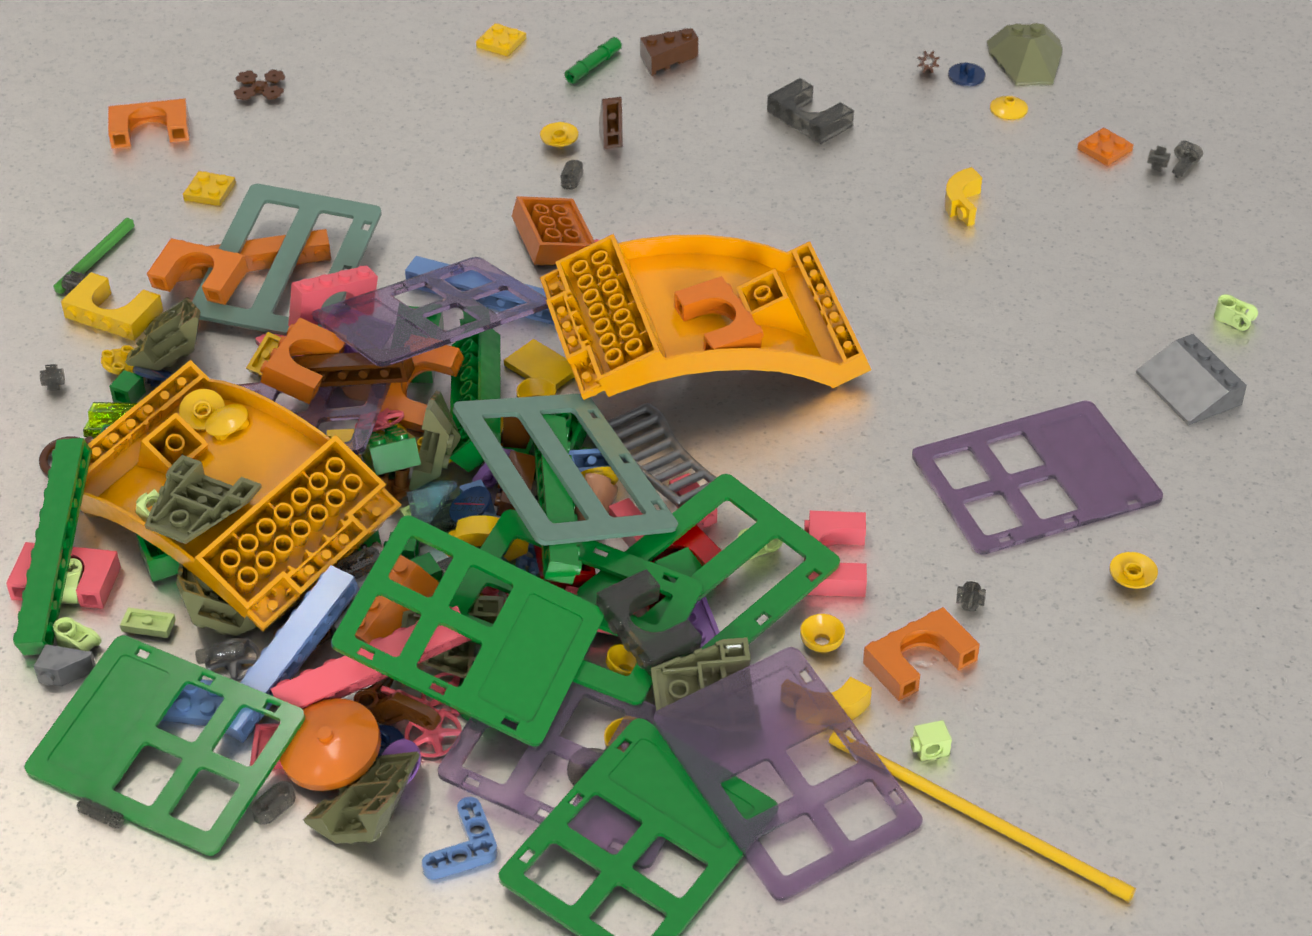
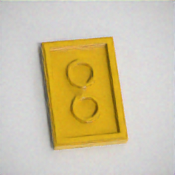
(540, 361)

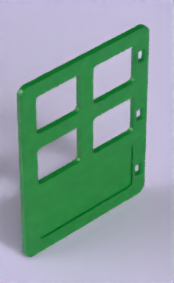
(523, 657)
(120, 714)
(660, 795)

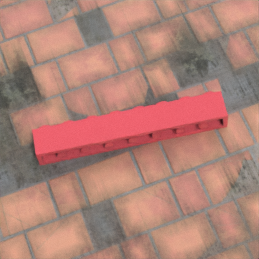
(345, 676)

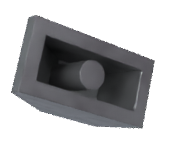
(62, 665)

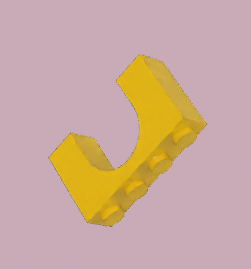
(127, 321)

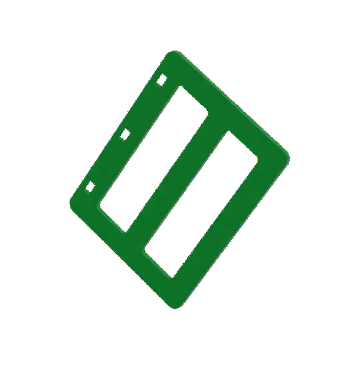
(768, 526)
(684, 596)

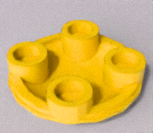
(115, 360)
(227, 421)

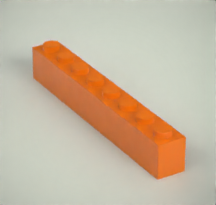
(262, 252)

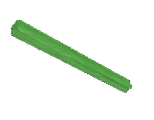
(98, 251)

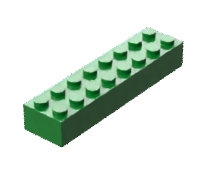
(476, 380)

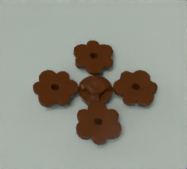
(259, 87)

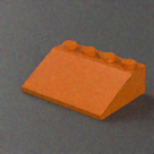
(550, 228)
(387, 615)

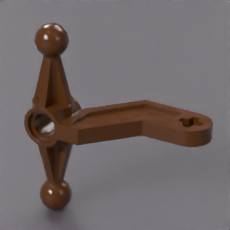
(396, 707)

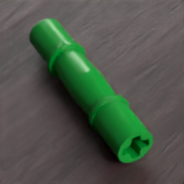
(592, 60)

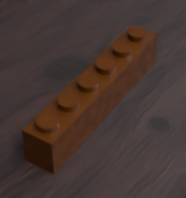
(354, 369)

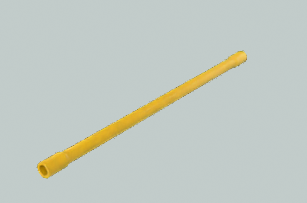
(1111, 884)

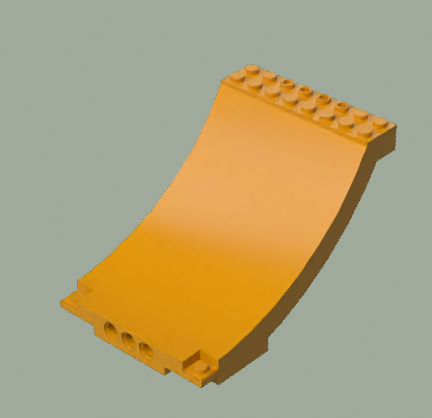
(622, 324)
(268, 554)

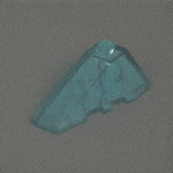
(430, 498)

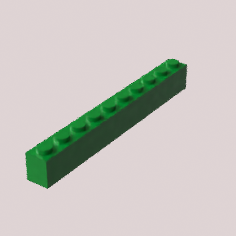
(52, 546)
(558, 560)

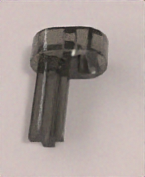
(1188, 155)

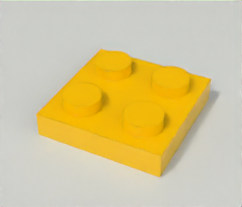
(501, 39)
(209, 188)

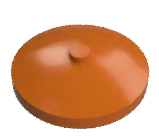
(332, 745)

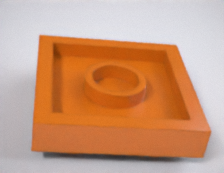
(1105, 146)

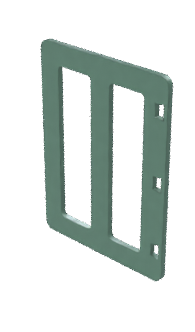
(310, 206)
(598, 522)

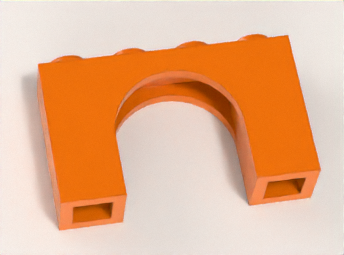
(126, 117)
(181, 256)
(718, 298)
(442, 360)
(289, 377)
(935, 630)

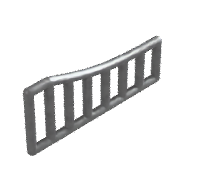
(670, 441)

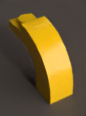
(958, 189)
(476, 530)
(853, 697)

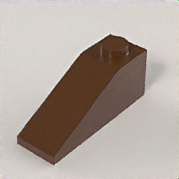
(611, 123)

